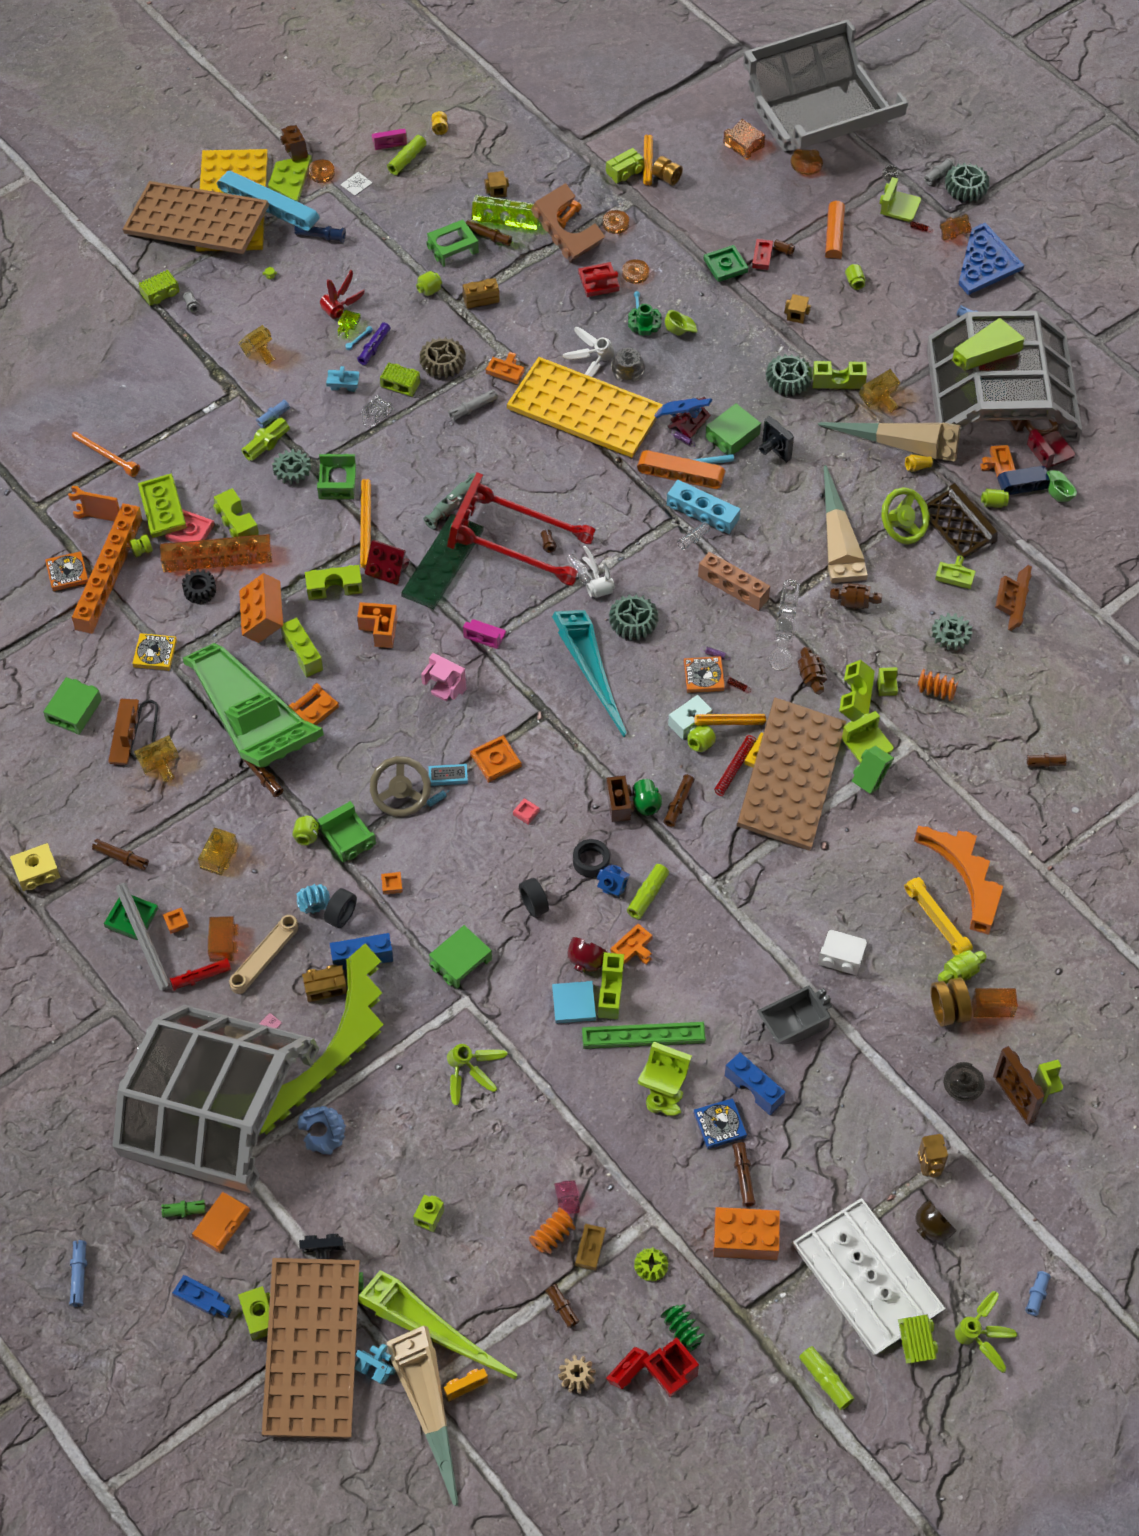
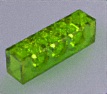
(498, 206)

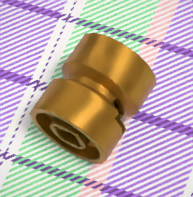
(666, 170)

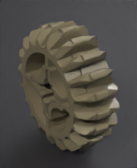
(442, 357)

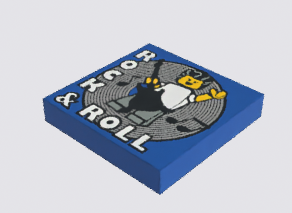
(720, 1123)

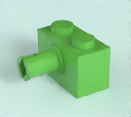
(872, 769)

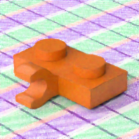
(505, 369)
(999, 459)
(633, 944)

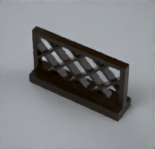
(972, 516)

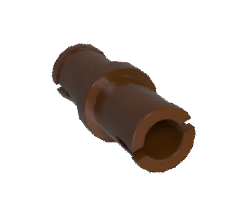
(1046, 760)
(562, 1306)

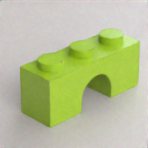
(850, 378)
(228, 505)
(320, 580)
(299, 641)
(860, 679)
(611, 986)

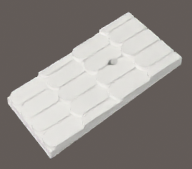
(873, 1287)

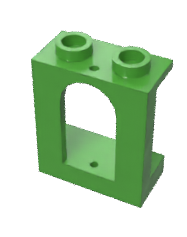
(468, 241)
(336, 490)

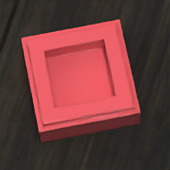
(526, 811)

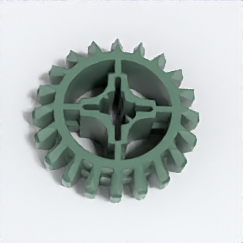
(967, 182)
(789, 379)
(640, 624)

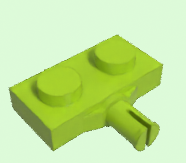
(955, 574)

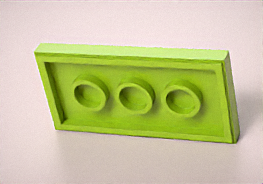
(162, 505)

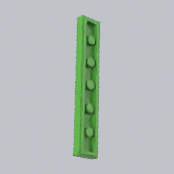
(643, 1035)

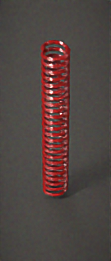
(746, 750)

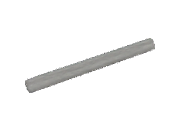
(143, 936)

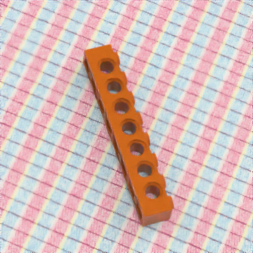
(107, 568)

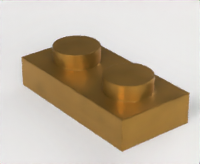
(590, 1247)

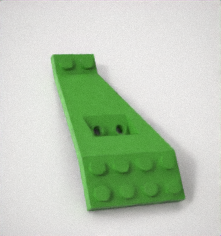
(251, 713)

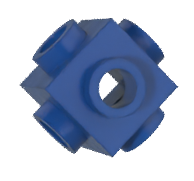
(612, 880)

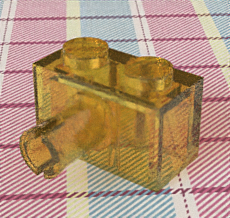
(257, 343)
(880, 390)
(157, 756)
(218, 851)

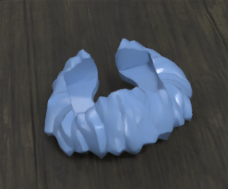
(334, 1124)

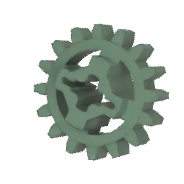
(291, 466)
(951, 631)

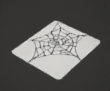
(356, 183)

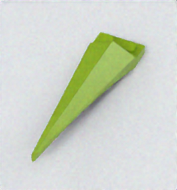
(400, 1306)

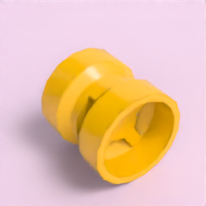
(439, 123)

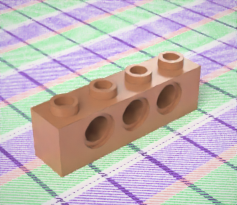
(734, 581)

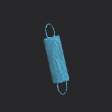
(436, 798)

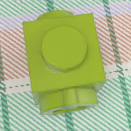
(429, 1212)

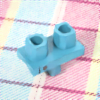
(343, 379)
(383, 1369)

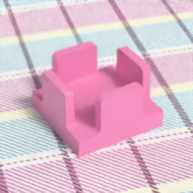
(448, 675)

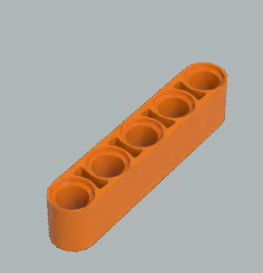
(681, 469)

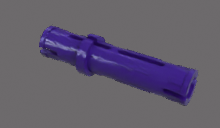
(365, 356)

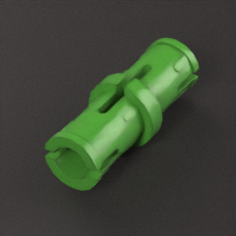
(183, 1208)

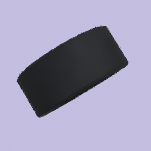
(590, 845)
(533, 897)
(340, 908)

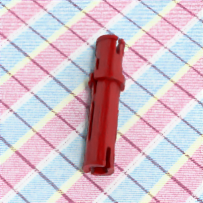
(200, 974)

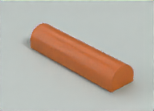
(835, 230)

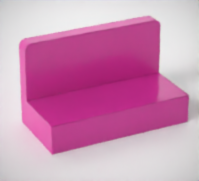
(389, 139)
(483, 633)

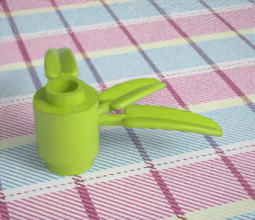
(461, 1055)
(970, 1329)

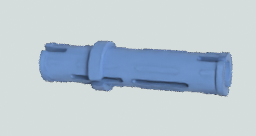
(78, 1266)

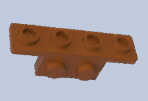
(1013, 595)
(124, 731)

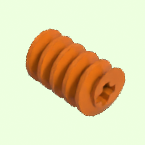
(937, 685)
(552, 1231)

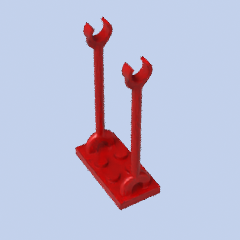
(480, 493)

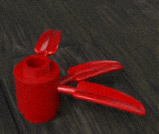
(329, 301)

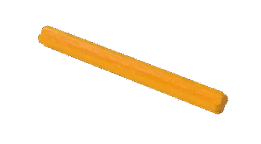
(365, 535)

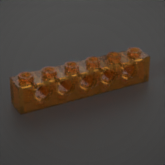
(216, 553)

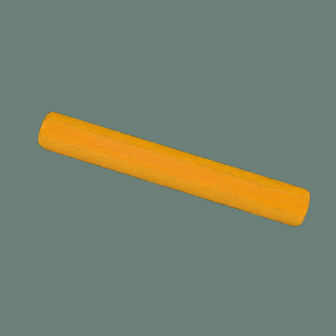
(648, 158)
(730, 719)

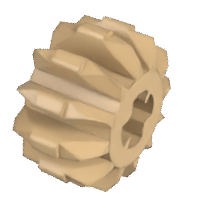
(568, 1376)

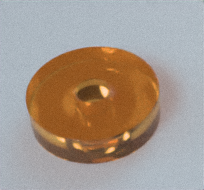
(321, 171)
(615, 221)
(641, 273)

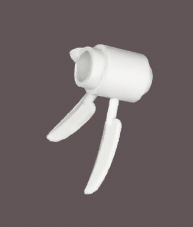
(602, 347)
(598, 586)

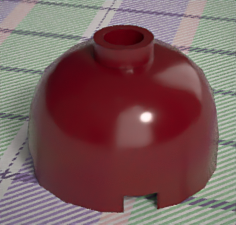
(585, 955)

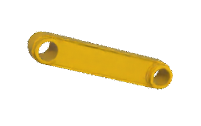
(917, 889)

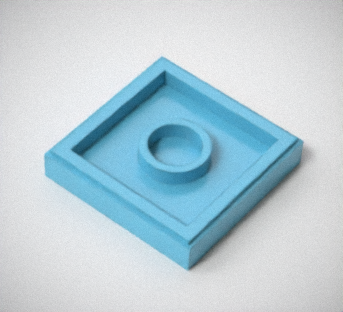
(573, 1002)

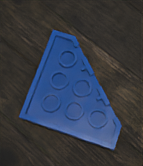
(986, 260)

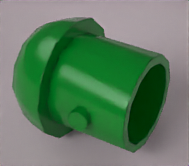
(646, 797)

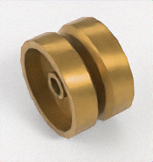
(951, 1001)

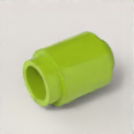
(855, 276)
(994, 498)

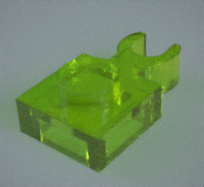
(348, 321)

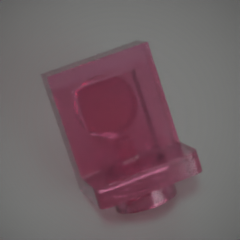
(567, 1196)

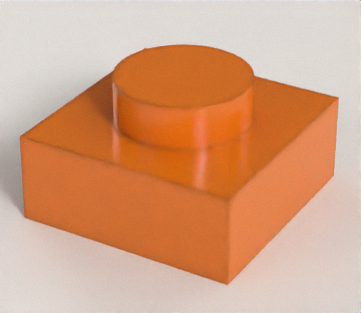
(391, 883)
(175, 920)

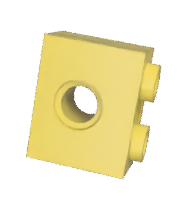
(44, 872)

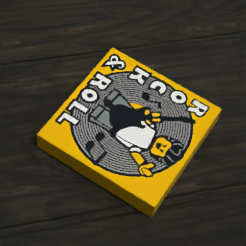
(154, 651)

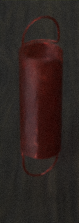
(919, 226)
(731, 681)

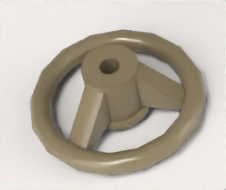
(400, 786)

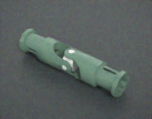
(448, 504)

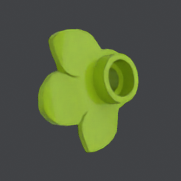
(665, 1104)

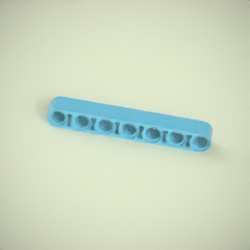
(279, 205)

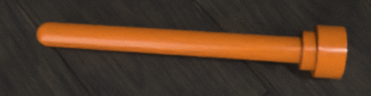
(130, 468)

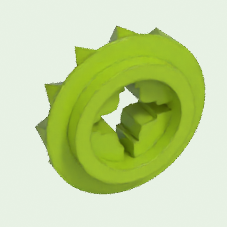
(643, 1270)

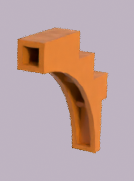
(973, 869)

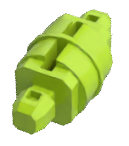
(962, 965)

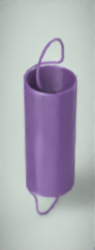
(683, 438)
(716, 653)

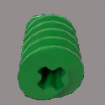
(682, 1327)

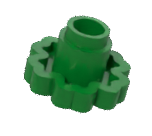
(644, 320)

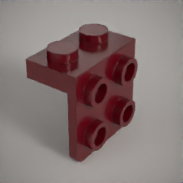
(1050, 448)

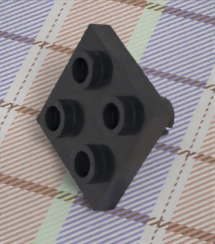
(776, 439)
(322, 1246)

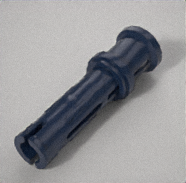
(328, 233)

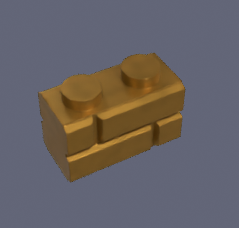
(481, 293)
(324, 983)
(932, 1155)

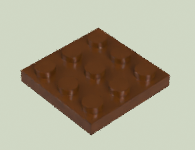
(1018, 1085)

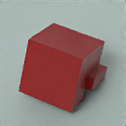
(672, 1366)

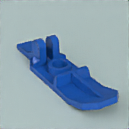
(690, 406)

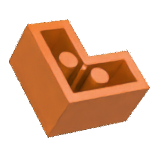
(380, 620)

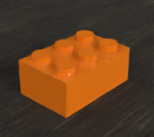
(261, 608)
(746, 1233)

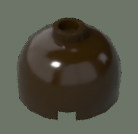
(933, 1223)

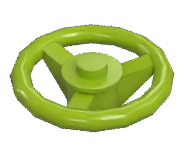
(904, 516)

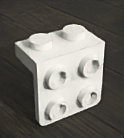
(842, 952)

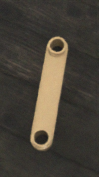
(263, 954)

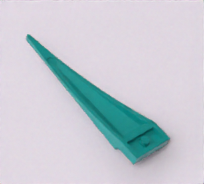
(580, 639)

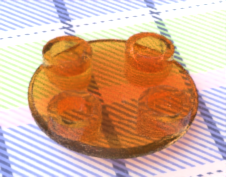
(806, 161)

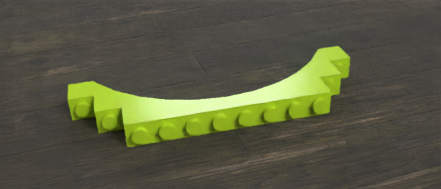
(355, 1028)

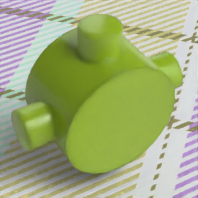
(270, 273)

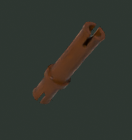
(493, 235)
(274, 787)
(671, 817)
(127, 857)
(740, 1152)

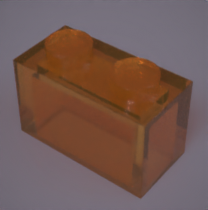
(222, 938)
(994, 1002)

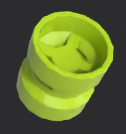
(137, 547)

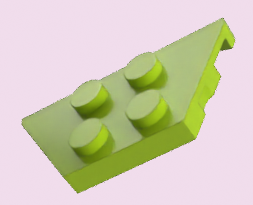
(289, 177)

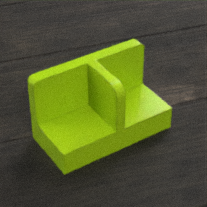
(1048, 1078)

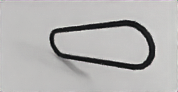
(155, 722)

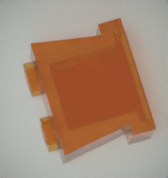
(744, 139)

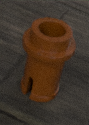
(784, 247)
(549, 544)

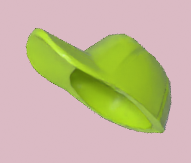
(679, 323)

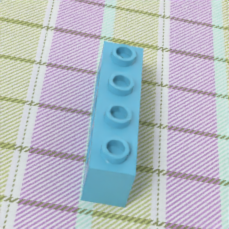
(703, 506)

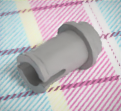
(192, 305)

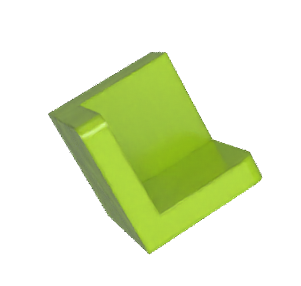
(887, 681)

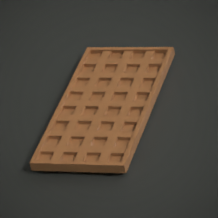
(196, 217)
(791, 774)
(311, 1348)

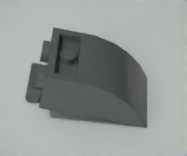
(797, 1015)

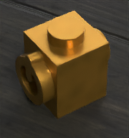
(496, 184)
(797, 308)

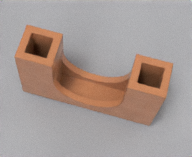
(571, 244)

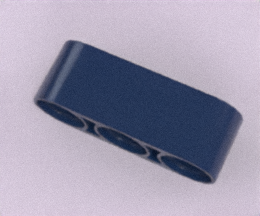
(1024, 480)

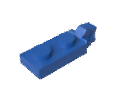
(201, 1297)

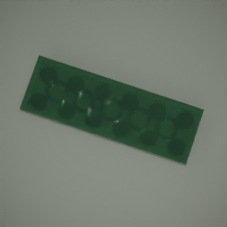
(438, 567)

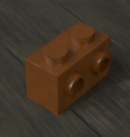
(294, 142)
(618, 798)

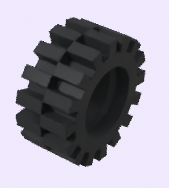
(197, 578)

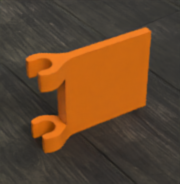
(94, 505)

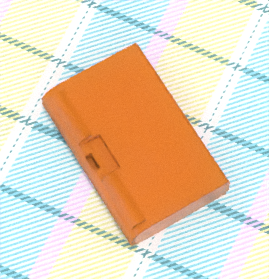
(221, 1222)

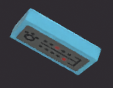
(448, 774)

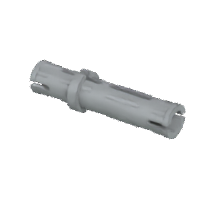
(467, 408)

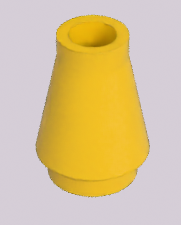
(917, 462)

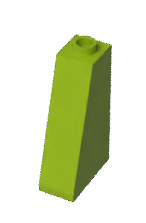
(988, 345)

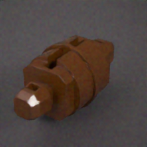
(856, 596)
(812, 670)

